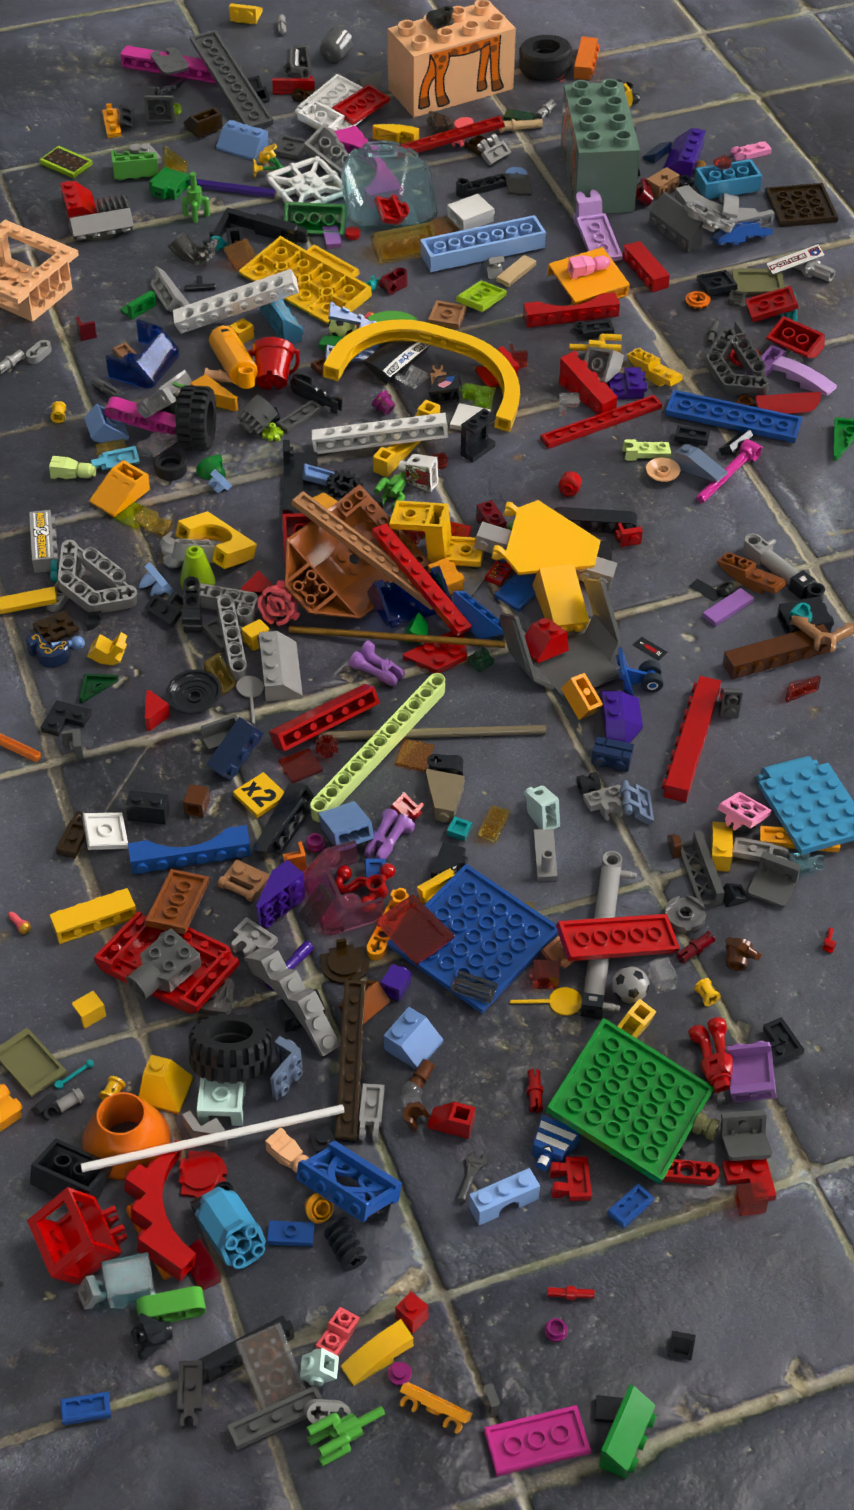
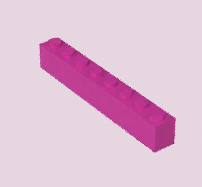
(141, 59)

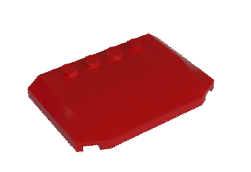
(123, 953)

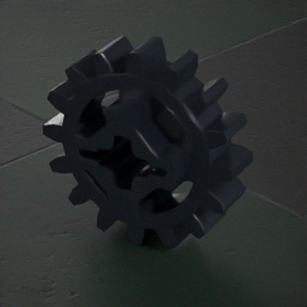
(344, 483)

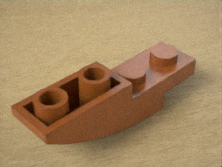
(747, 574)

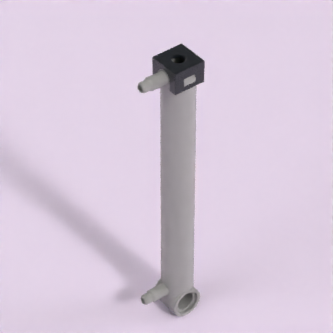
(606, 903)

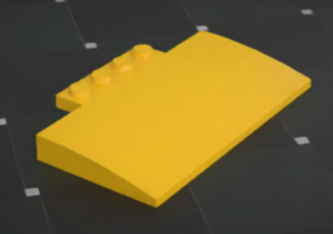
(319, 277)

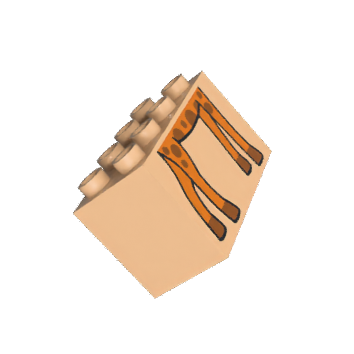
(451, 64)

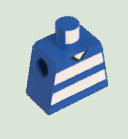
(553, 1142)

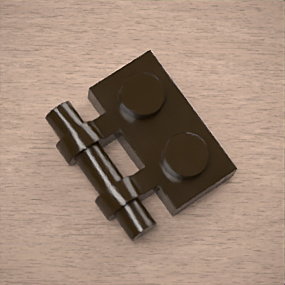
(56, 627)

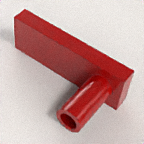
(287, 85)

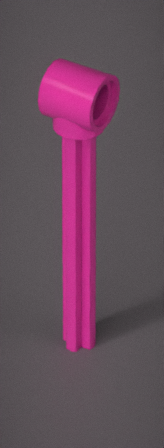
(748, 451)

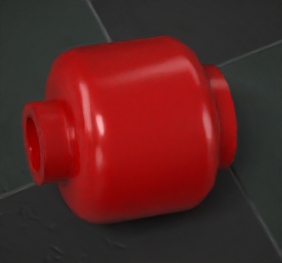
(570, 483)

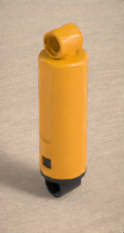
(233, 355)

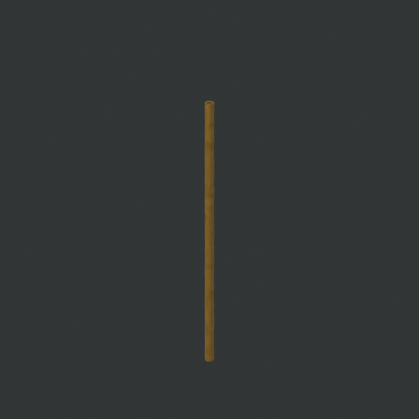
(397, 636)

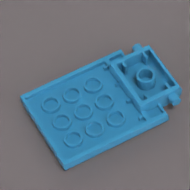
(809, 803)

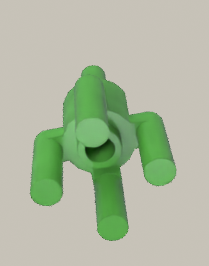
(195, 199)
(392, 488)
(341, 1433)

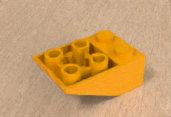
(120, 488)

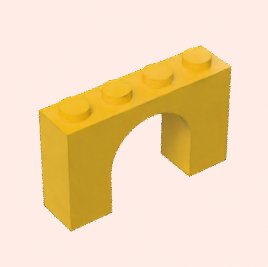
(234, 546)

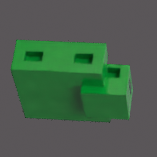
(169, 183)

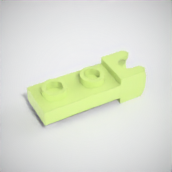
(645, 450)

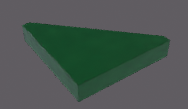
(94, 684)

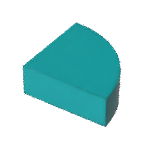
(221, 244)

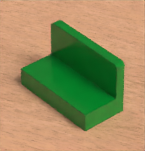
(140, 305)

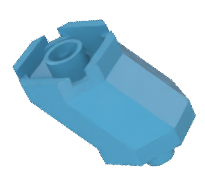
(230, 1228)

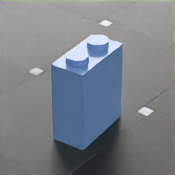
(346, 824)

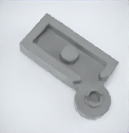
(144, 148)

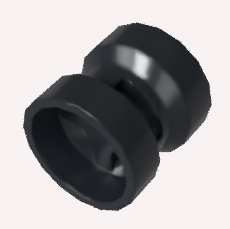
(588, 783)

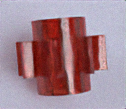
(327, 746)

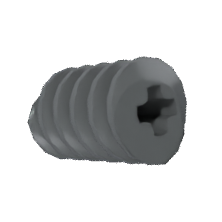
(113, 204)

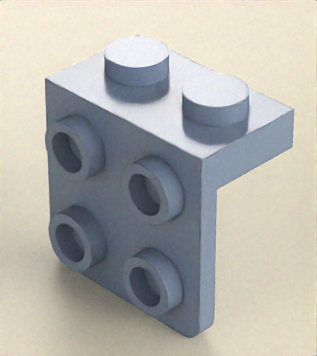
(290, 1067)

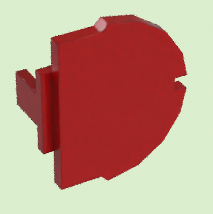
(201, 1173)

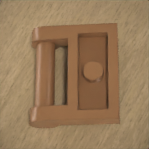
(245, 876)

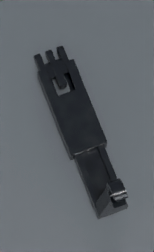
(261, 224)

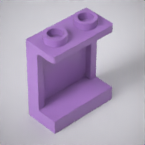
(752, 1072)

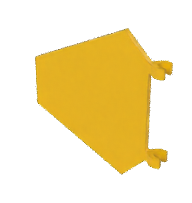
(545, 540)

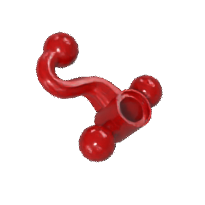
(386, 872)

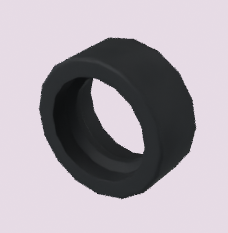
(174, 473)

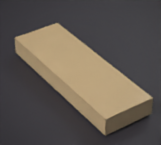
(516, 271)

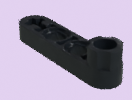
(466, 188)

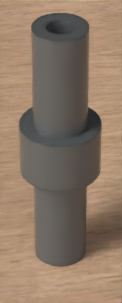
(713, 331)

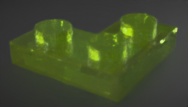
(481, 394)

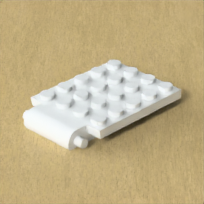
(318, 107)

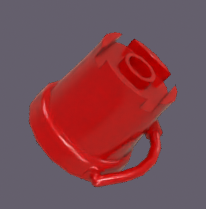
(273, 361)

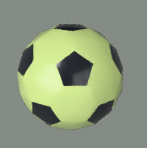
(339, 328)

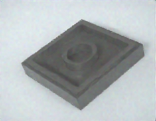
(290, 147)

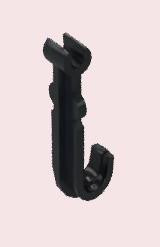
(302, 386)

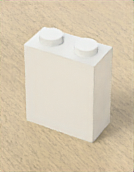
(470, 212)

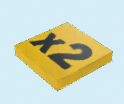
(259, 795)

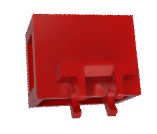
(78, 1239)

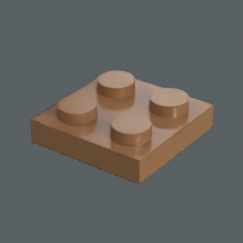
(447, 314)

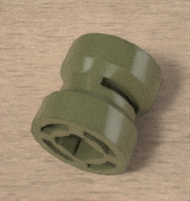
(706, 1126)

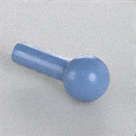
(76, 642)

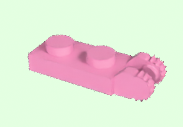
(751, 151)

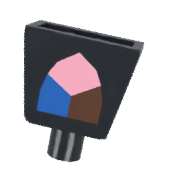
(446, 389)

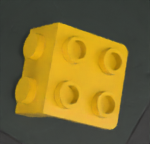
(244, 13)

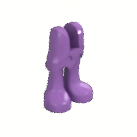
(389, 671)
(385, 846)

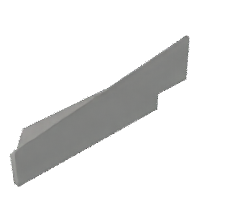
(167, 291)

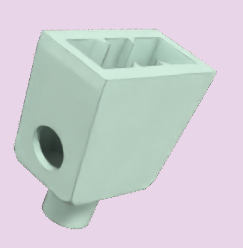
(543, 807)

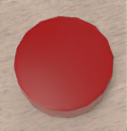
(352, 233)

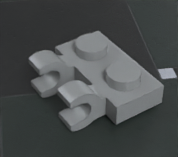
(495, 153)

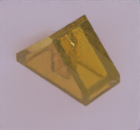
(174, 161)
(219, 668)

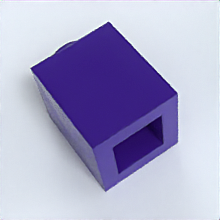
(396, 982)

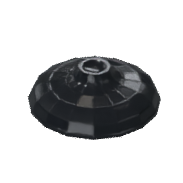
(193, 691)

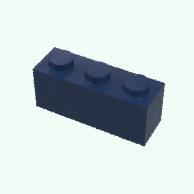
(235, 748)

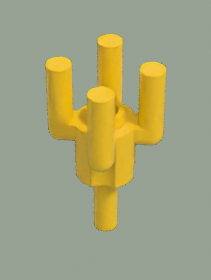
(600, 343)

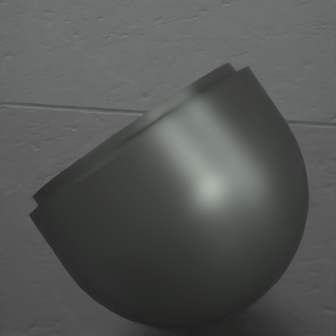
(726, 589)

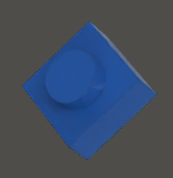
(372, 866)

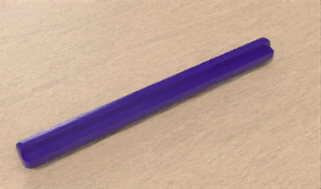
(236, 188)

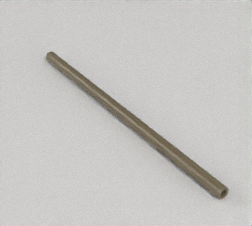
(445, 732)

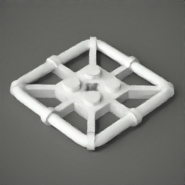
(300, 182)

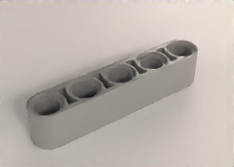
(231, 629)

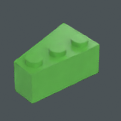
(134, 165)

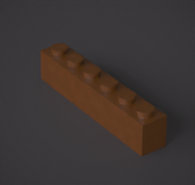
(771, 653)

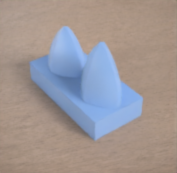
(152, 576)

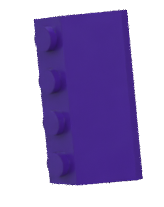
(686, 152)

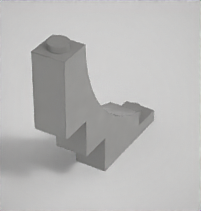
(686, 193)

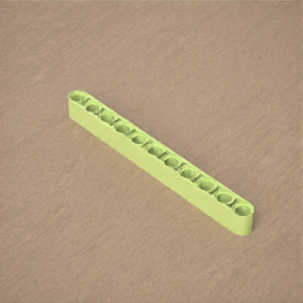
(379, 745)

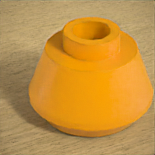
(318, 1208)

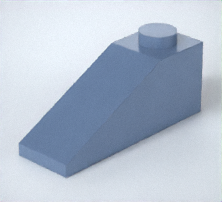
(698, 463)

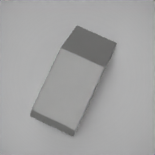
(196, 1130)

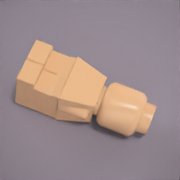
(285, 1149)

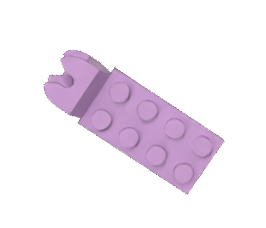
(594, 225)

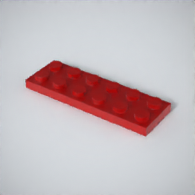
(617, 937)

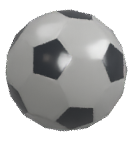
(630, 984)

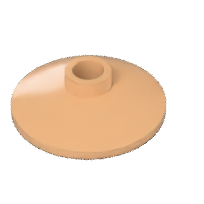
(663, 469)

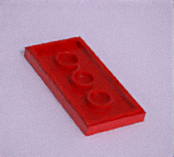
(361, 104)

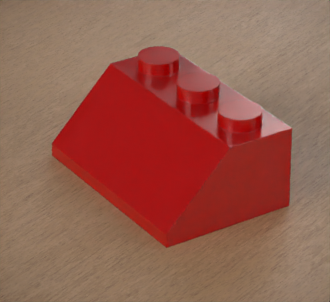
(77, 199)
(797, 337)

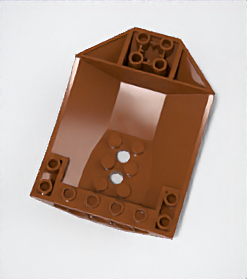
(320, 567)

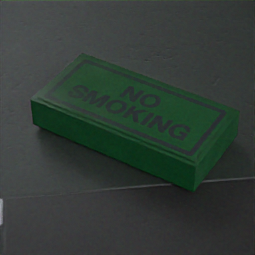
(518, 115)

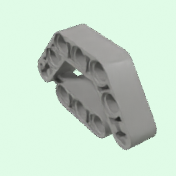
(117, 589)

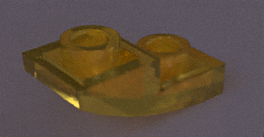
(494, 823)

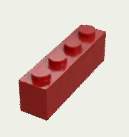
(646, 266)

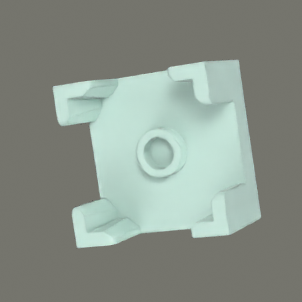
(220, 1100)

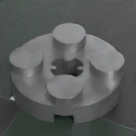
(686, 924)

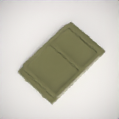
(30, 1062)

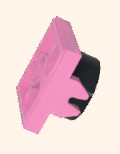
(743, 812)

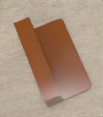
(374, 999)

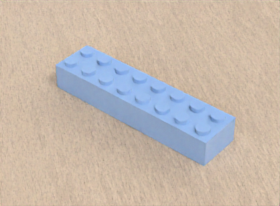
(482, 243)

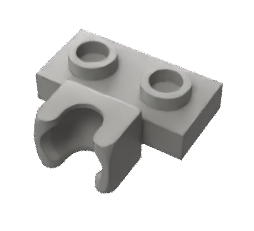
(606, 800)
(251, 937)

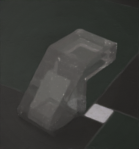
(413, 377)

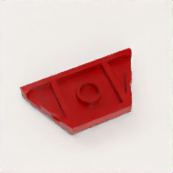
(437, 656)

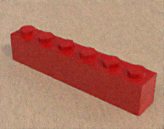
(324, 717)

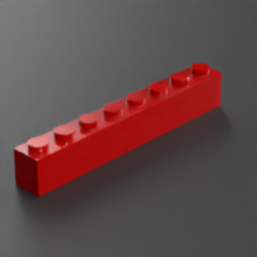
(692, 739)

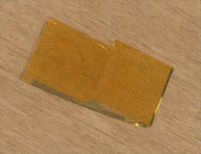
(150, 520)

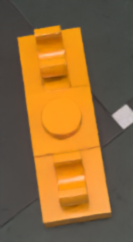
(111, 122)
(435, 1405)

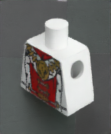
(421, 471)

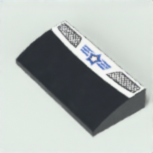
(394, 358)

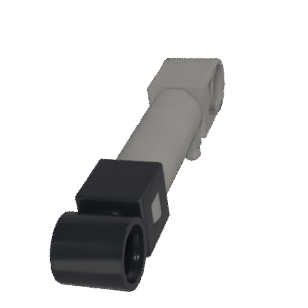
(762, 553)

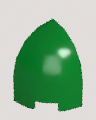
(208, 464)
(417, 626)

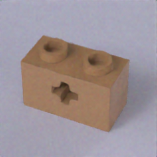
(663, 181)

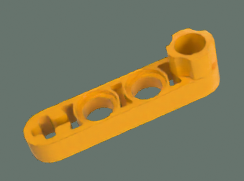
(397, 897)

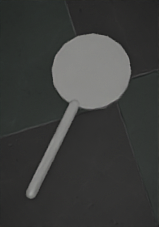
(250, 688)

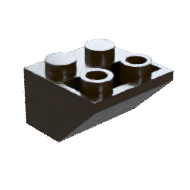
(204, 122)

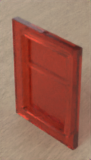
(414, 929)

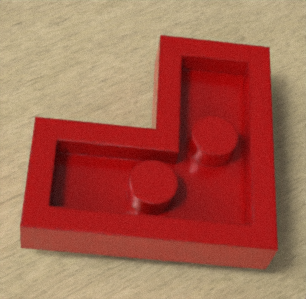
(749, 1172)

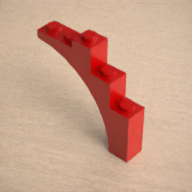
(149, 1214)

